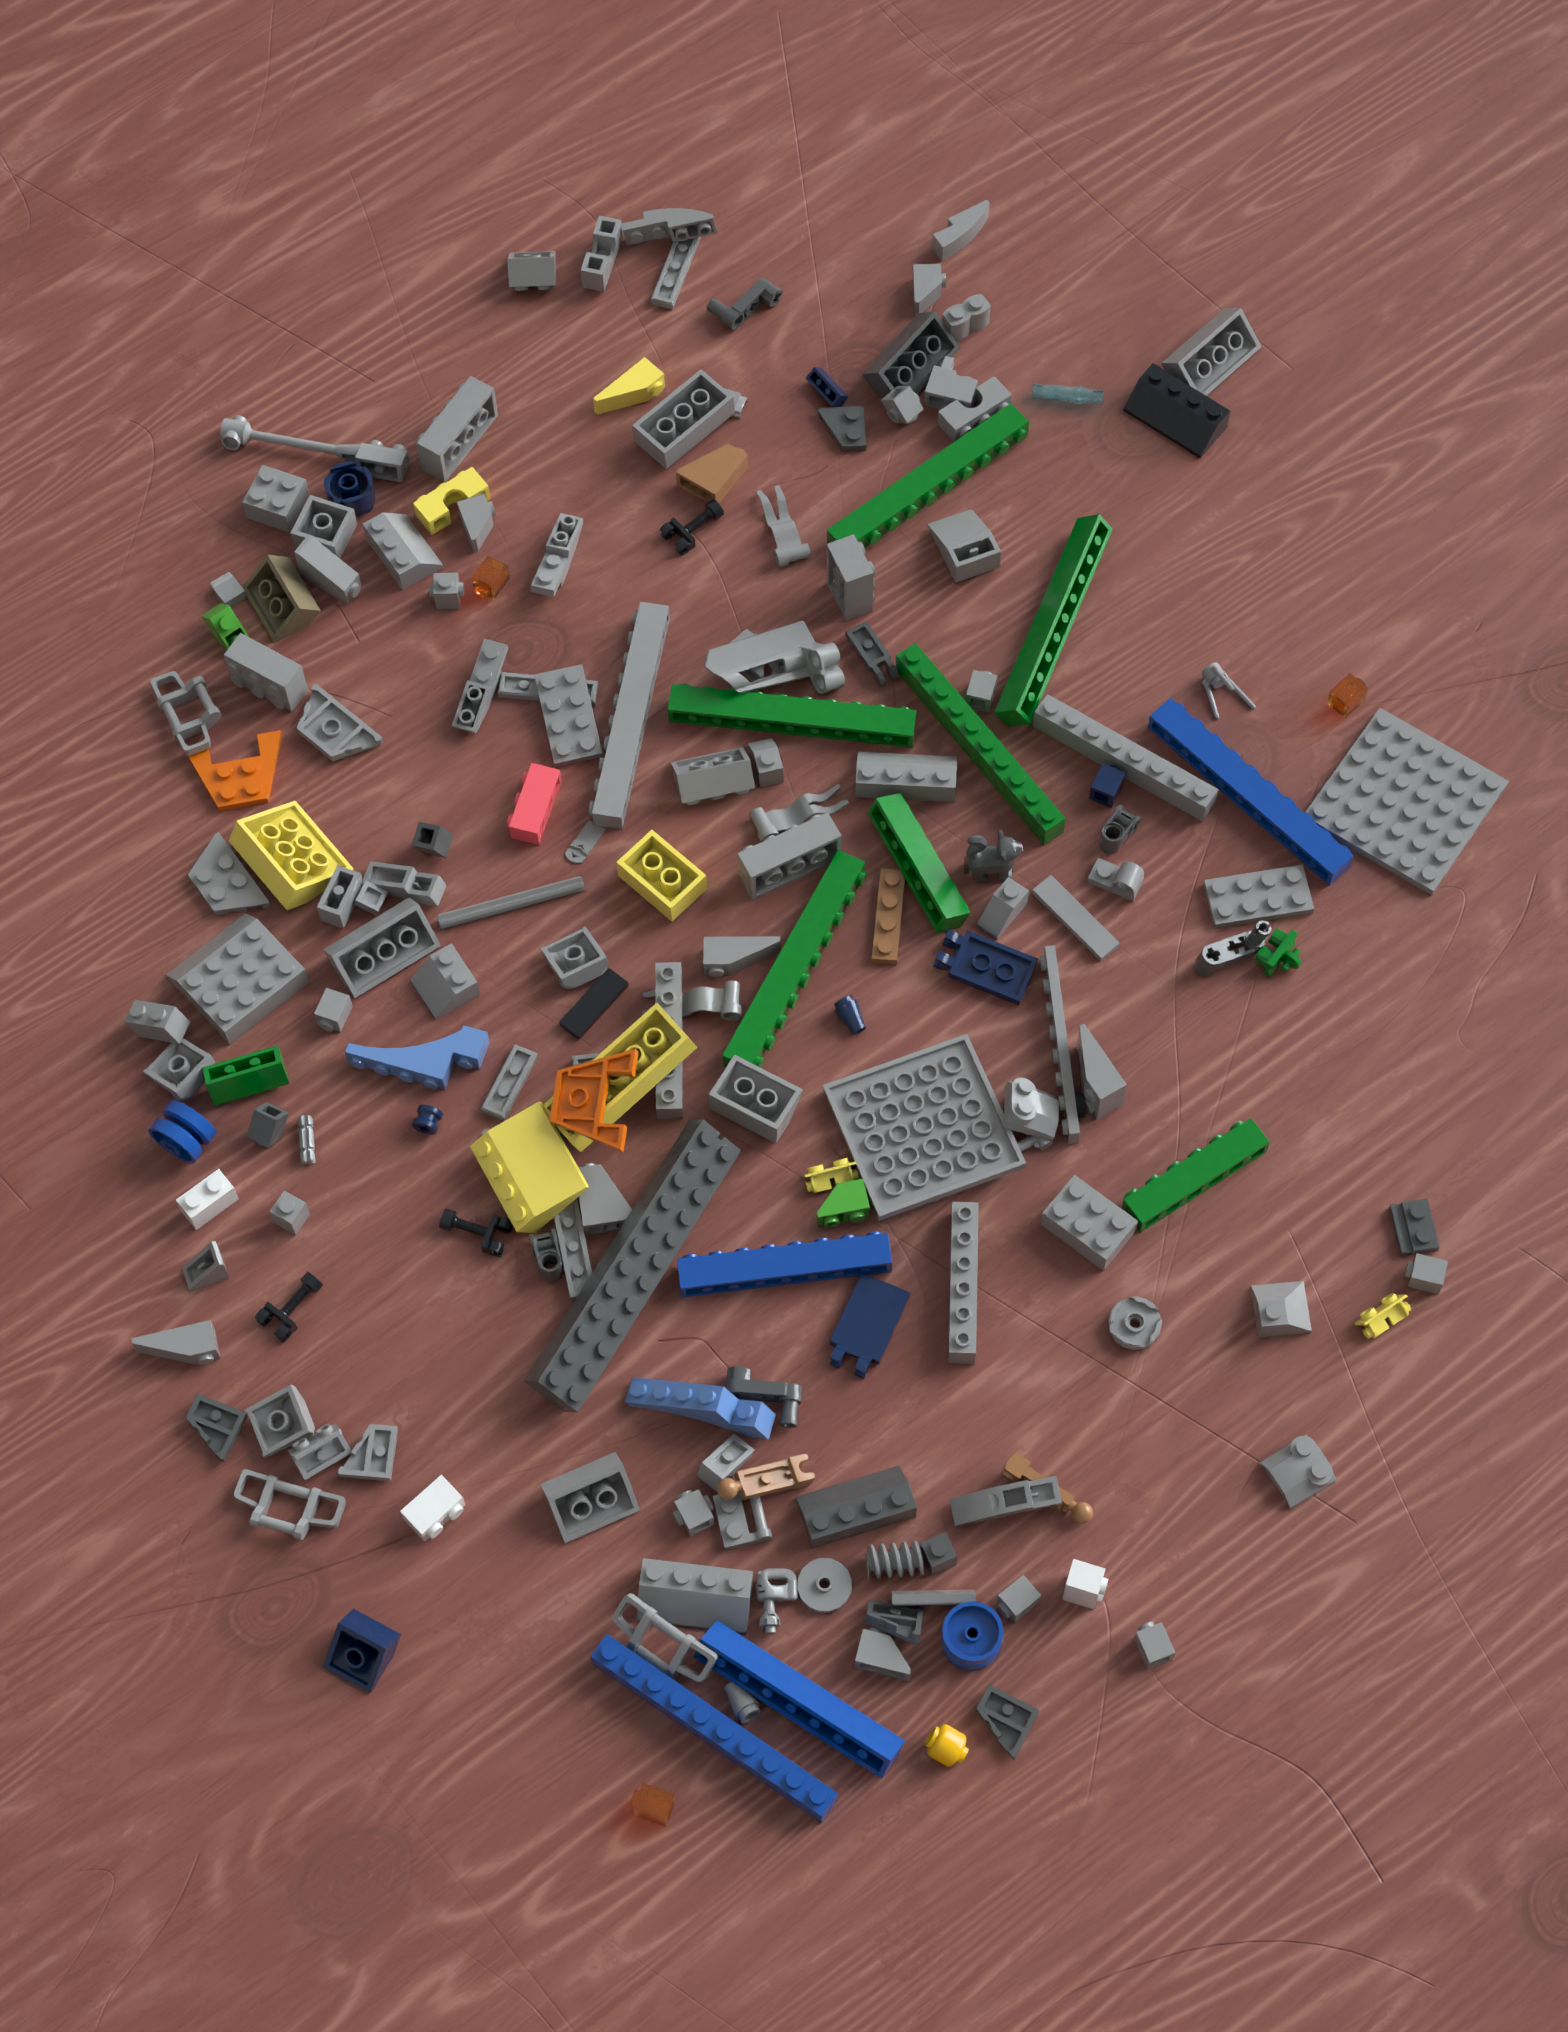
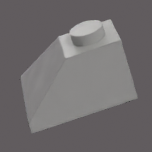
(1280, 1309)

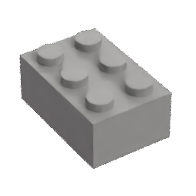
(850, 577)
(265, 672)
(1089, 1222)

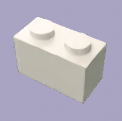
(207, 1199)
(433, 1508)
(1085, 1584)

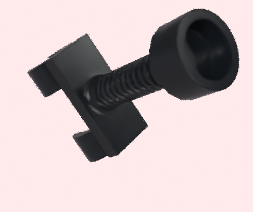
(687, 541)
(450, 1220)
(285, 1330)

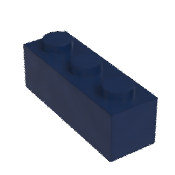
(827, 387)

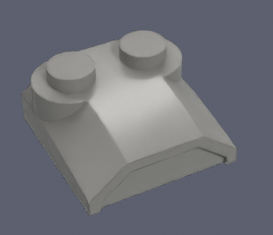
(576, 959)
(180, 1069)
(1030, 1109)
(281, 1420)
(1299, 1470)

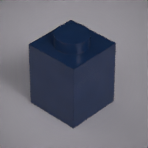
(1107, 785)

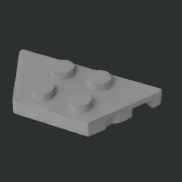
(334, 727)
(224, 880)

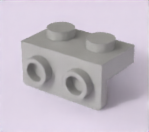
(320, 1450)

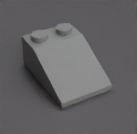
(1099, 1079)

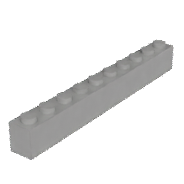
(630, 716)

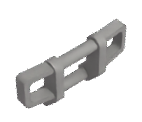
(187, 693)
(299, 1531)
(686, 1642)

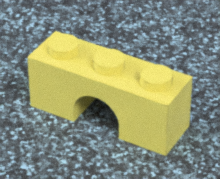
(432, 508)

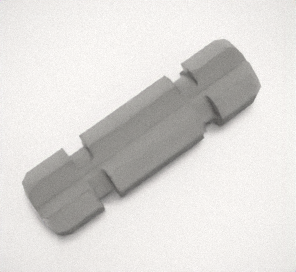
(306, 1140)

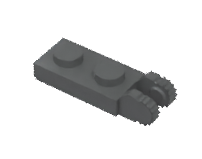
(871, 651)

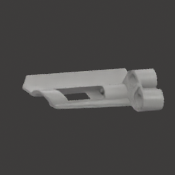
(788, 652)

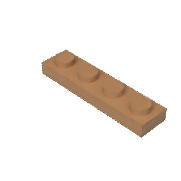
(888, 917)

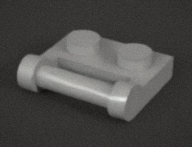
(734, 1524)

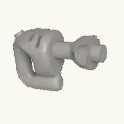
(774, 1593)

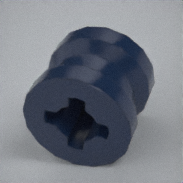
(427, 1119)

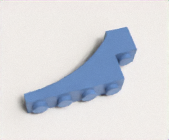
(427, 1062)
(703, 1403)

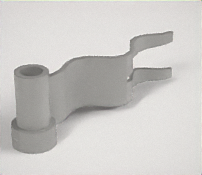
(784, 531)
(795, 814)
(710, 1000)

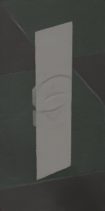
(584, 843)

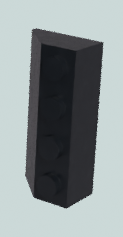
(1177, 410)

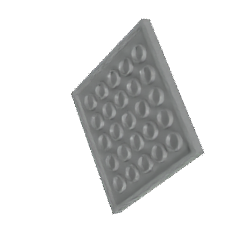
(1406, 800)
(923, 1127)

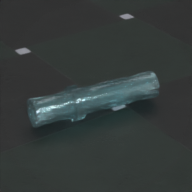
(1071, 394)

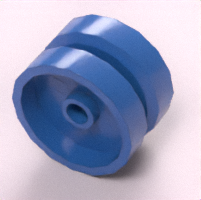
(182, 1131)
(981, 1623)

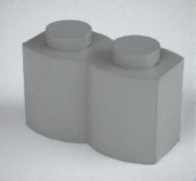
(967, 317)

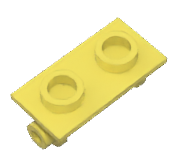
(820, 1177)
(1391, 1308)

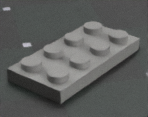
(568, 715)
(1258, 896)

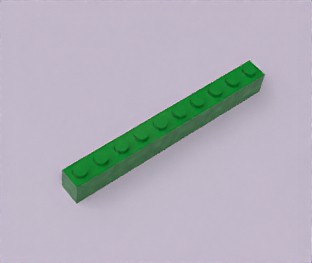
(933, 478)
(1053, 621)
(792, 715)
(980, 744)
(796, 960)

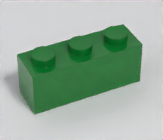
(245, 1075)

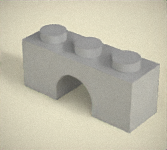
(599, 263)
(959, 420)

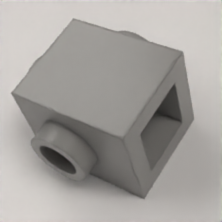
(902, 405)
(446, 590)
(693, 1512)

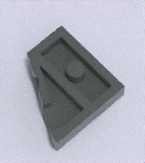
(846, 426)
(216, 1424)
(898, 1620)
(1006, 1718)

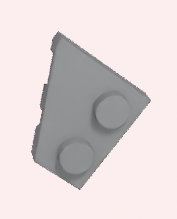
(373, 1455)

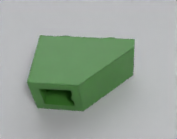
(223, 624)
(845, 1203)

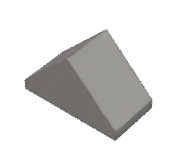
(205, 1268)

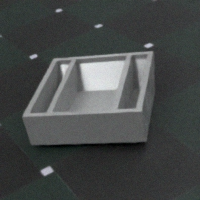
(239, 977)

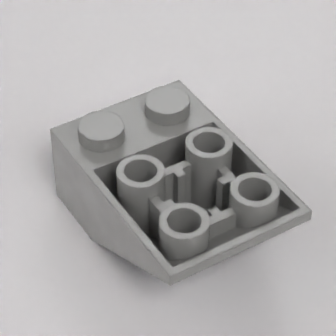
(966, 545)

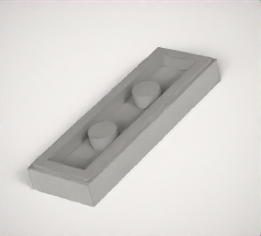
(509, 1082)
(932, 1597)

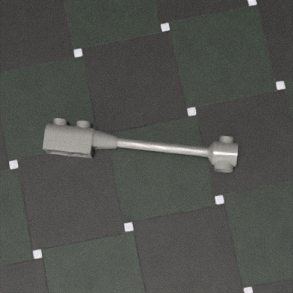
(380, 461)

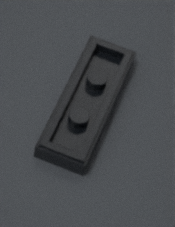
(593, 1003)

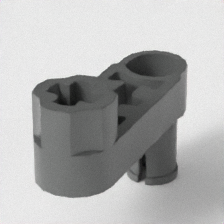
(761, 292)
(1218, 956)
(743, 1388)

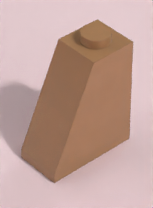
(713, 473)

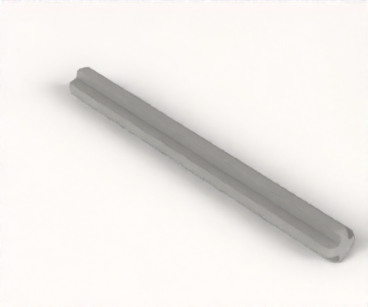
(510, 902)

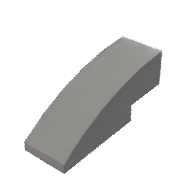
(960, 231)
(406, 882)

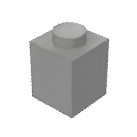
(981, 690)
(333, 1010)
(289, 1212)
(1426, 1273)
(1018, 1599)
(1154, 1644)

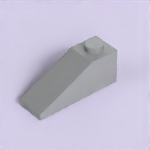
(732, 954)
(186, 1344)

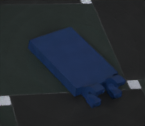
(987, 965)
(868, 1323)

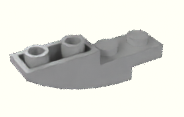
(673, 222)
(558, 555)
(481, 687)
(1005, 1500)

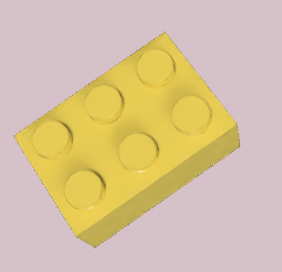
(662, 875)

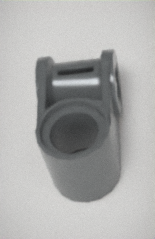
(1120, 826)
(547, 1251)

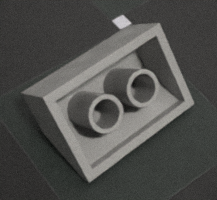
(401, 548)
(713, 775)
(754, 1098)
(590, 1497)

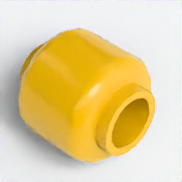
(946, 1745)

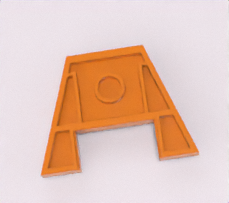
(240, 781)
(582, 1097)

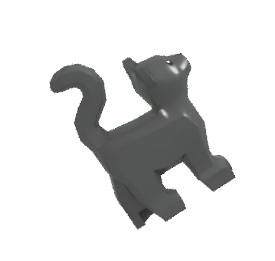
(991, 859)

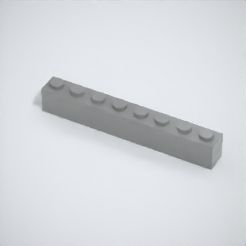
(1138, 763)

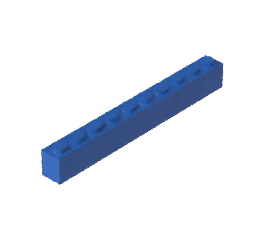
(1250, 791)
(714, 1728)

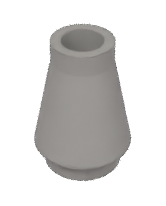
(743, 1703)

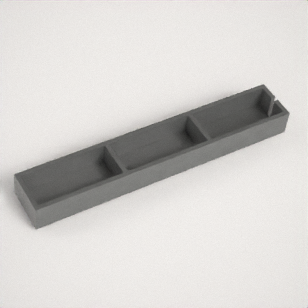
(632, 1266)

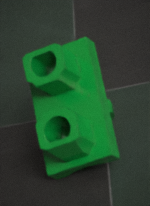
(1284, 944)

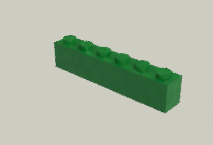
(918, 862)
(1195, 1174)

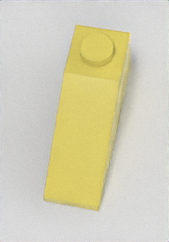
(631, 388)

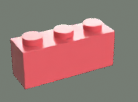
(534, 803)

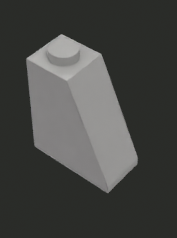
(326, 570)
(602, 1203)

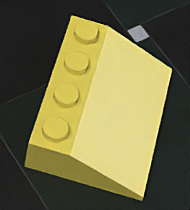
(287, 853)
(529, 1168)

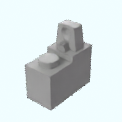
(947, 387)

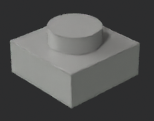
(371, 898)

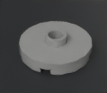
(1134, 1310)
(824, 1599)

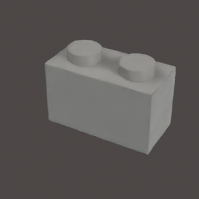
(340, 896)
(157, 1021)

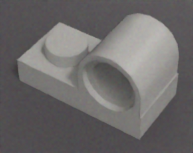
(1118, 880)
(724, 1461)

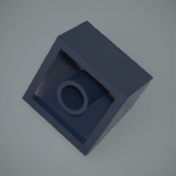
(361, 1650)

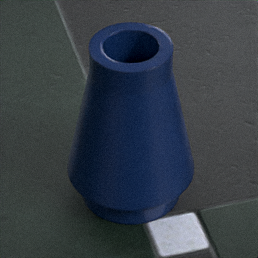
(850, 1014)

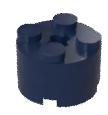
(351, 487)

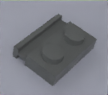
(1414, 1227)

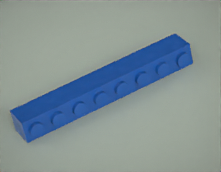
(784, 1264)
(801, 1700)

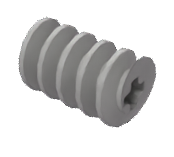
(894, 1559)

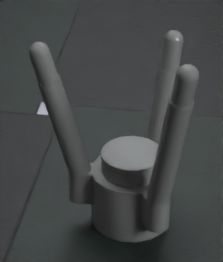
(1216, 678)

